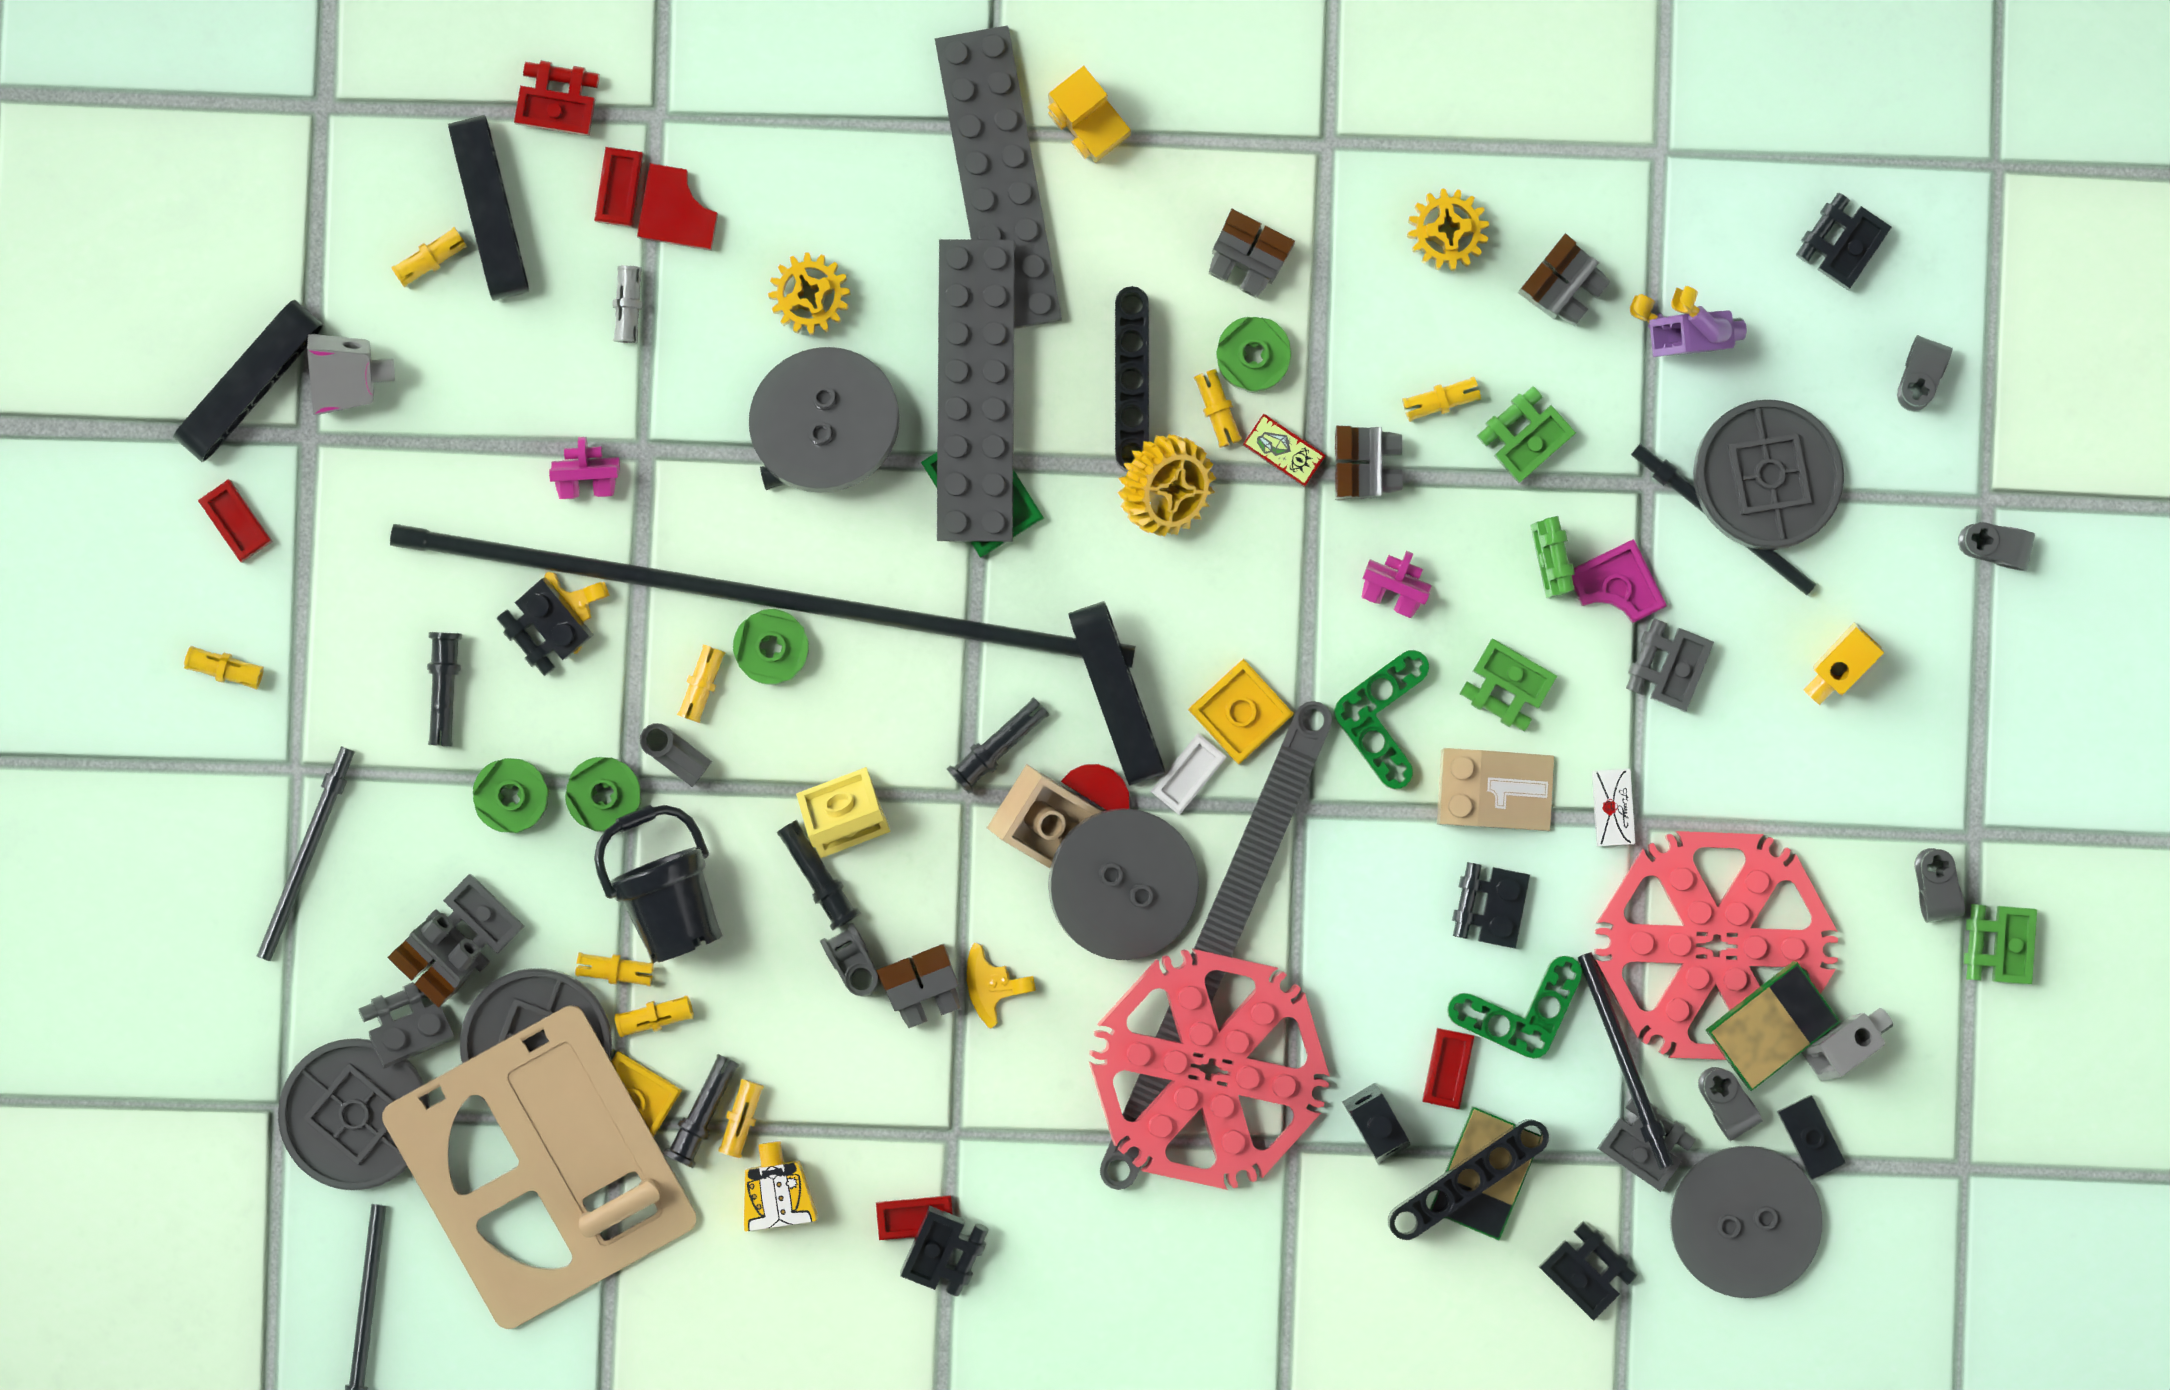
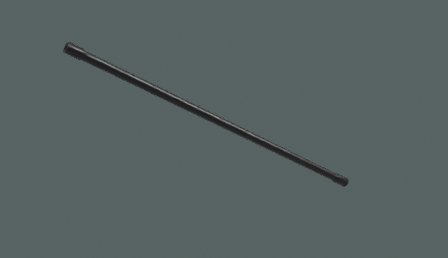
(423, 539)

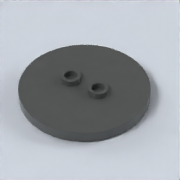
(824, 419)
(1768, 474)
(1123, 884)
(522, 1000)
(335, 1112)
(1746, 1221)

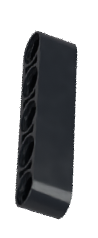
(488, 207)
(1128, 361)
(247, 381)
(1116, 693)
(1486, 1174)

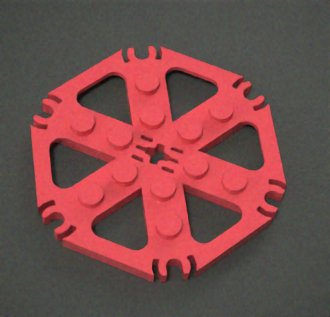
(1701, 914)
(1201, 1035)

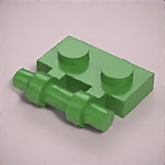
(1534, 443)
(1552, 557)
(1513, 674)
(2012, 946)

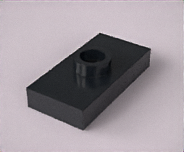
(1811, 1137)

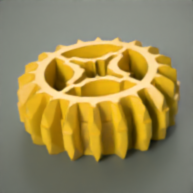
(1160, 479)

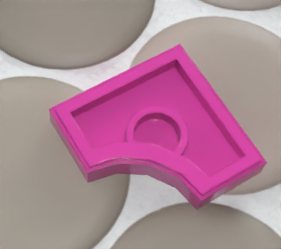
(1619, 580)

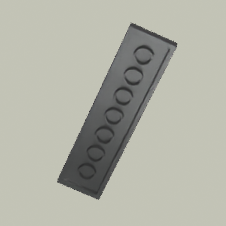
(998, 162)
(975, 390)

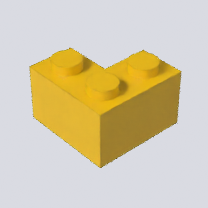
(1084, 110)

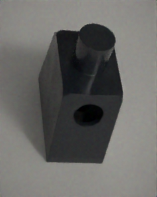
(1376, 1123)

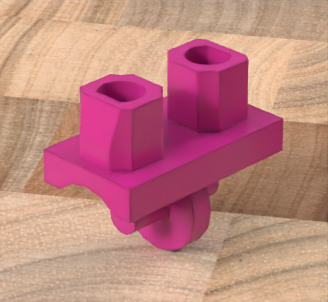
(569, 472)
(1411, 590)

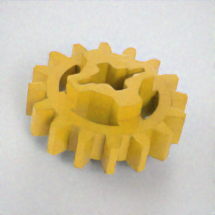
(1464, 228)
(793, 302)

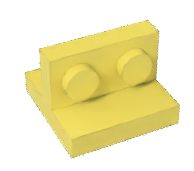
(842, 813)

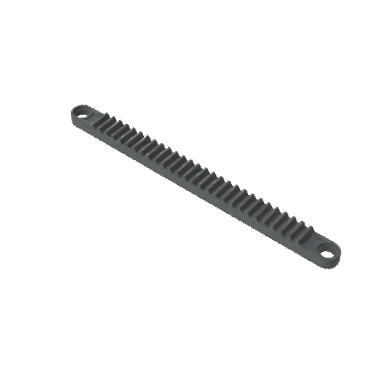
(1236, 894)

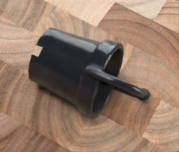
(667, 895)

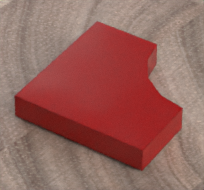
(672, 213)

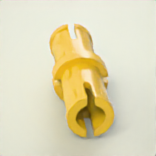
(429, 257)
(1441, 399)
(1217, 408)
(223, 667)
(701, 683)
(614, 969)
(654, 1016)
(747, 1094)

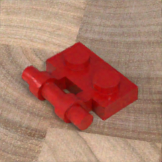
(554, 109)

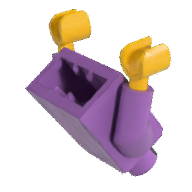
(1690, 332)

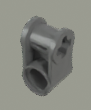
(1924, 367)
(2003, 545)
(1939, 891)
(851, 959)
(1732, 1107)

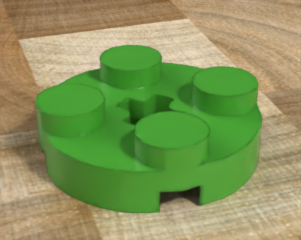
(1253, 332)
(753, 659)
(582, 789)
(532, 794)

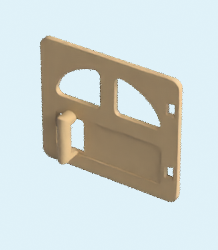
(571, 1137)

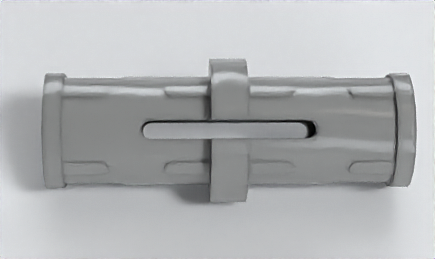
(627, 304)

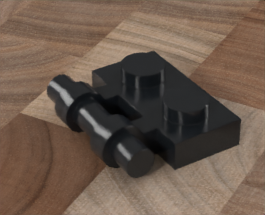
(1854, 246)
(554, 621)
(1502, 906)
(933, 1247)
(1579, 1279)

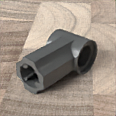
(677, 756)

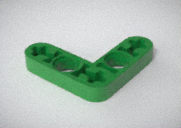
(1369, 721)
(1533, 1019)

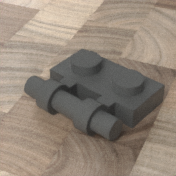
(1680, 670)
(483, 915)
(407, 1035)
(1627, 1147)

